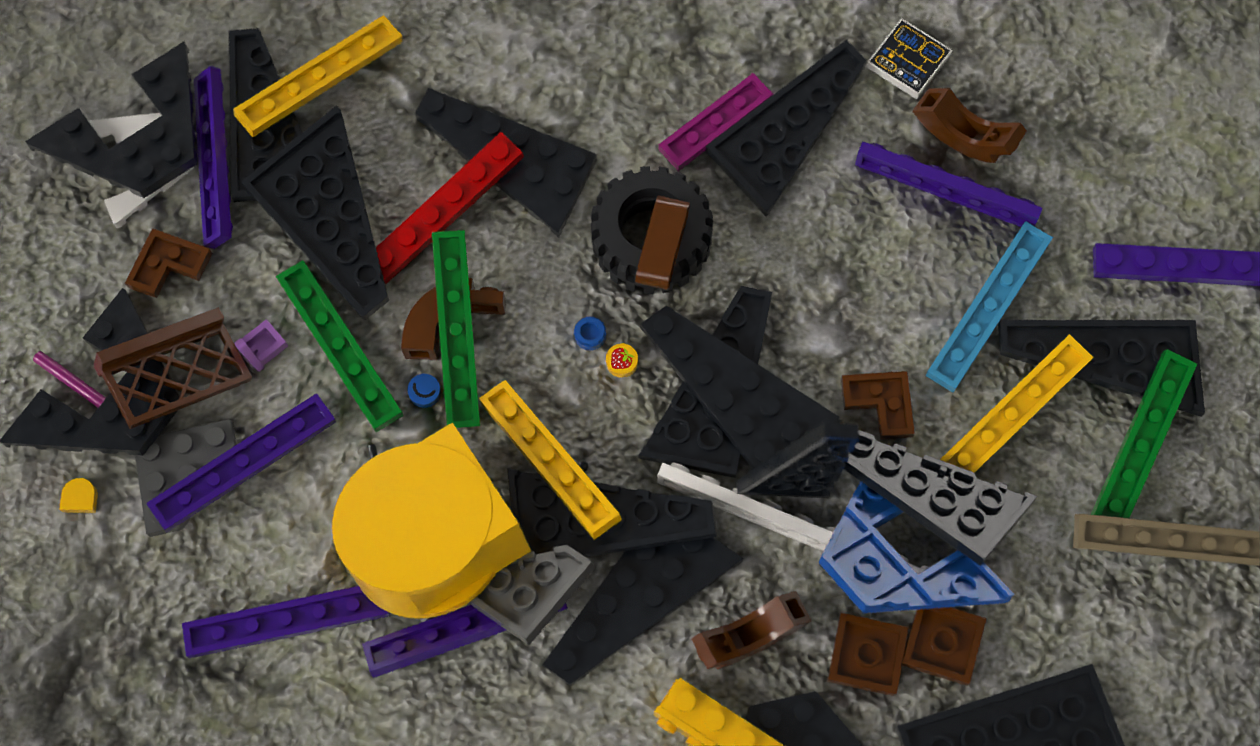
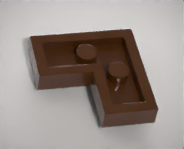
(166, 254)
(887, 393)

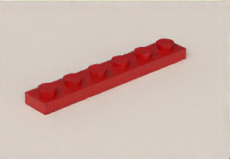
(447, 205)

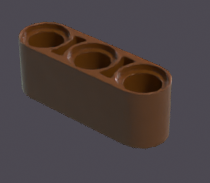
(662, 242)

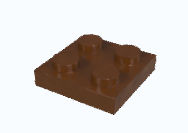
(944, 643)
(867, 654)

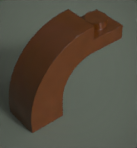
(964, 131)
(421, 327)
(751, 633)

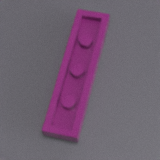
(696, 134)

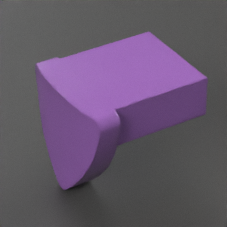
(261, 345)

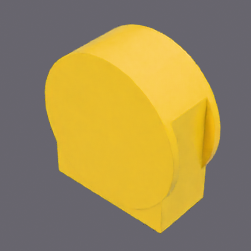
(425, 527)

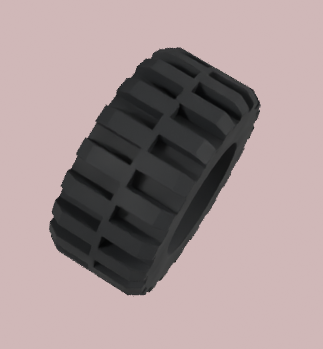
(637, 194)

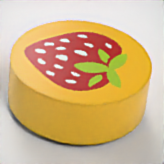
(621, 360)

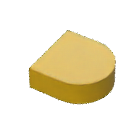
(79, 497)

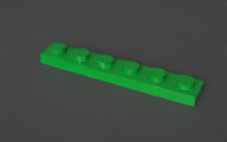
(455, 328)
(339, 346)
(1145, 436)

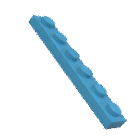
(989, 307)

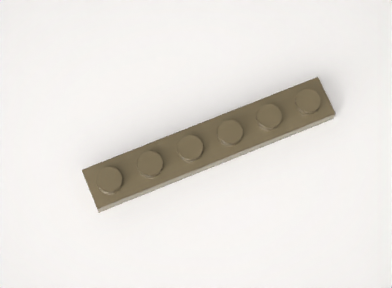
(1166, 539)

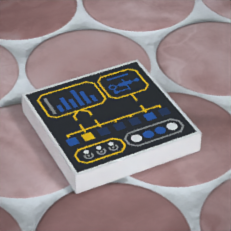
(909, 58)

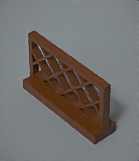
(158, 344)

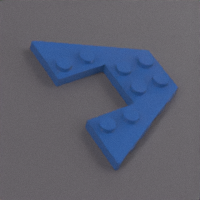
(883, 581)

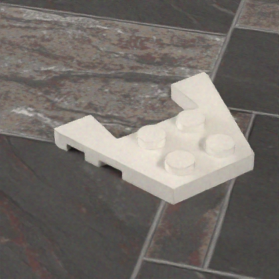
(118, 129)

